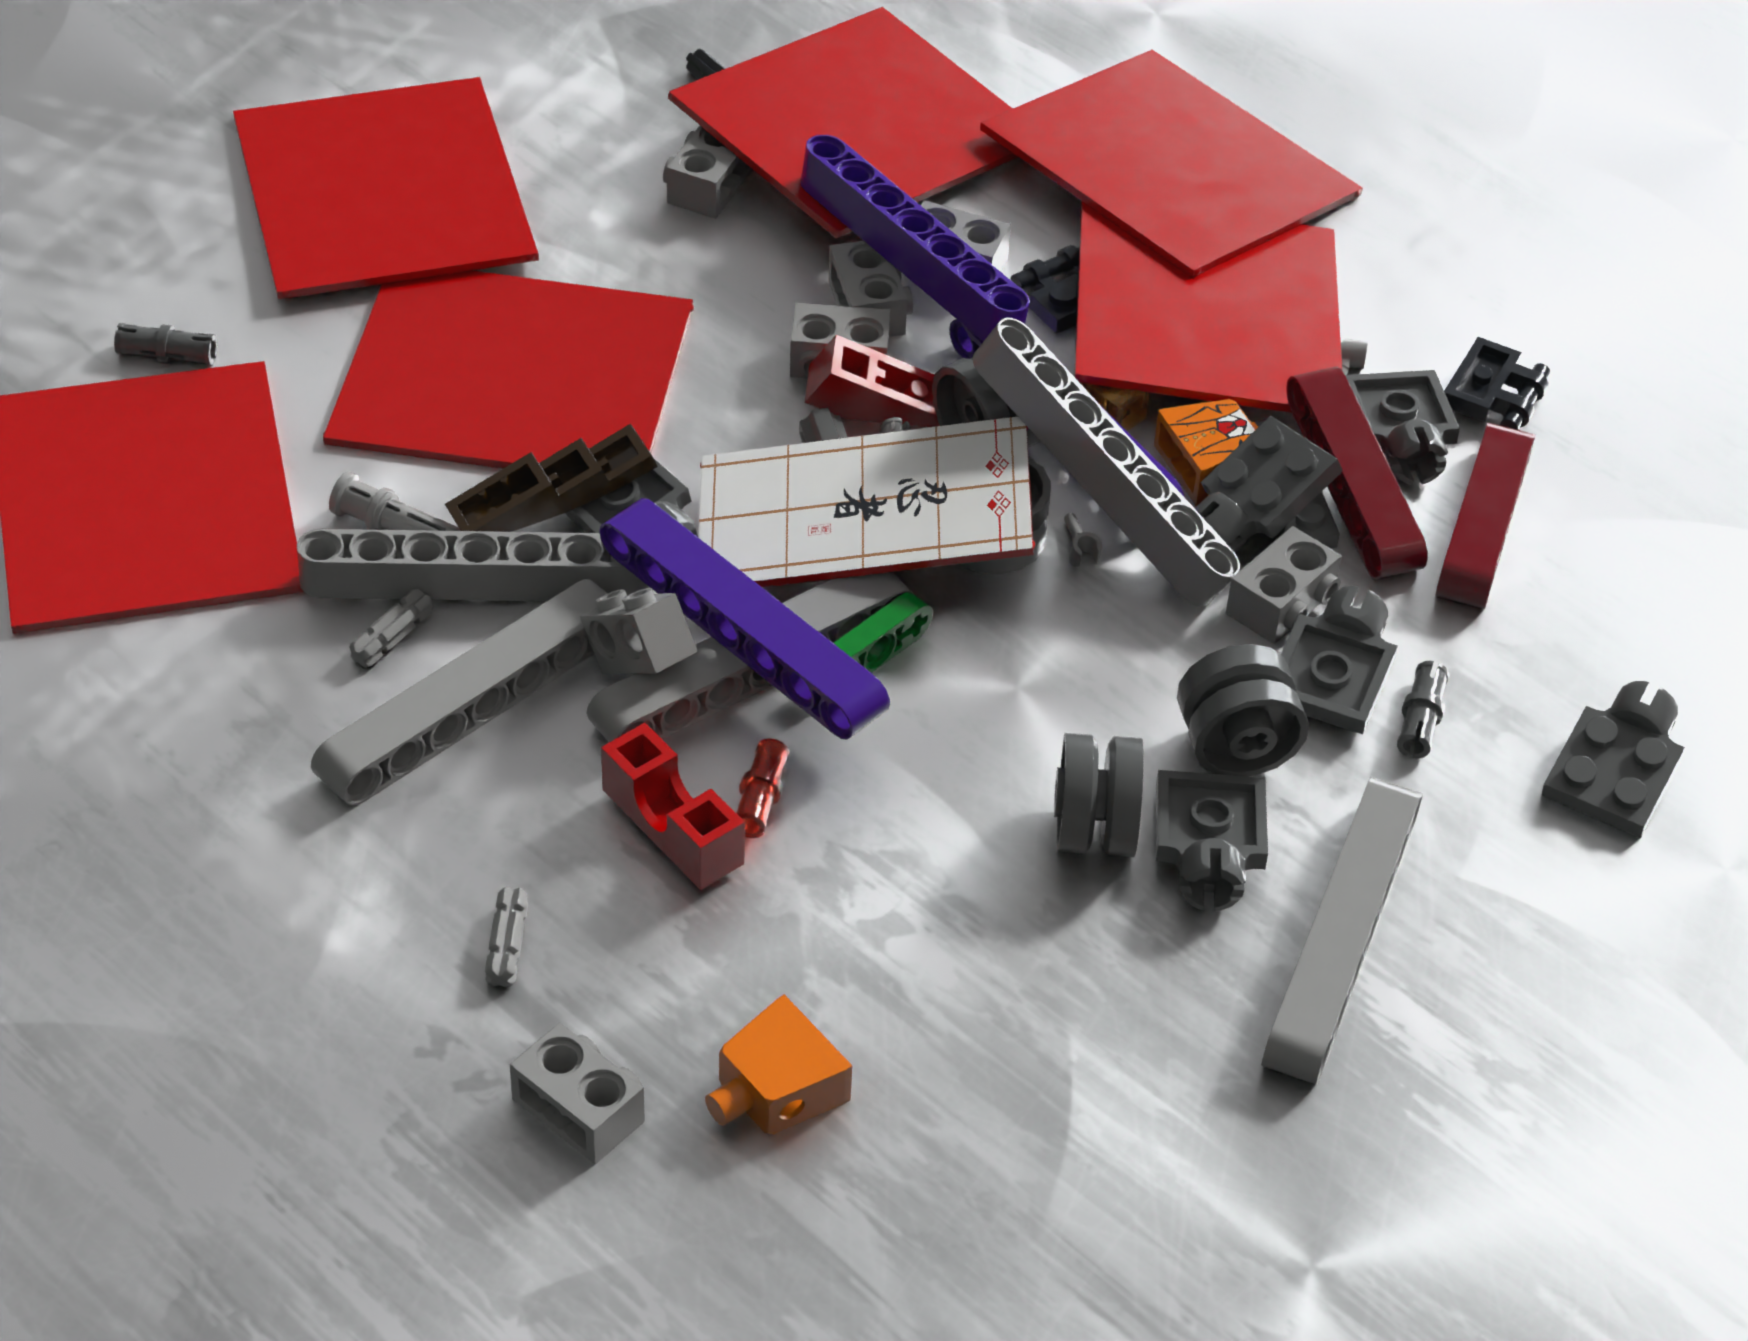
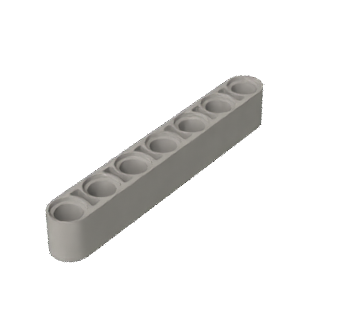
(1106, 462)
(455, 564)
(718, 678)
(458, 697)
(1341, 932)

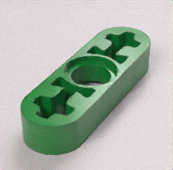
(887, 632)

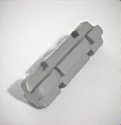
(391, 628)
(506, 937)

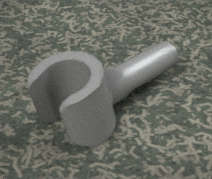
(1353, 354)
(1082, 541)

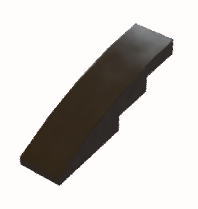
(564, 481)

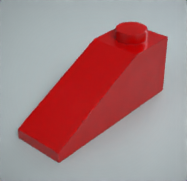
(869, 385)

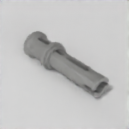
(380, 507)

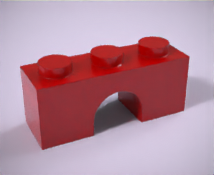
(695, 833)

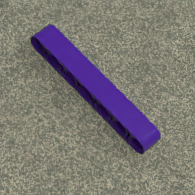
(910, 237)
(746, 619)

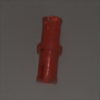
(762, 786)

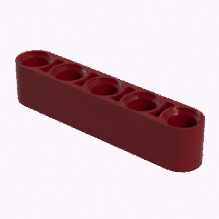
(1367, 488)
(1485, 516)

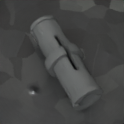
(165, 344)
(1423, 709)

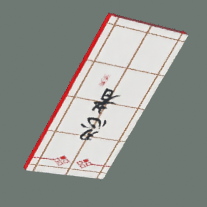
(870, 502)

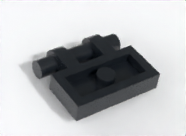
(1052, 300)
(1482, 380)

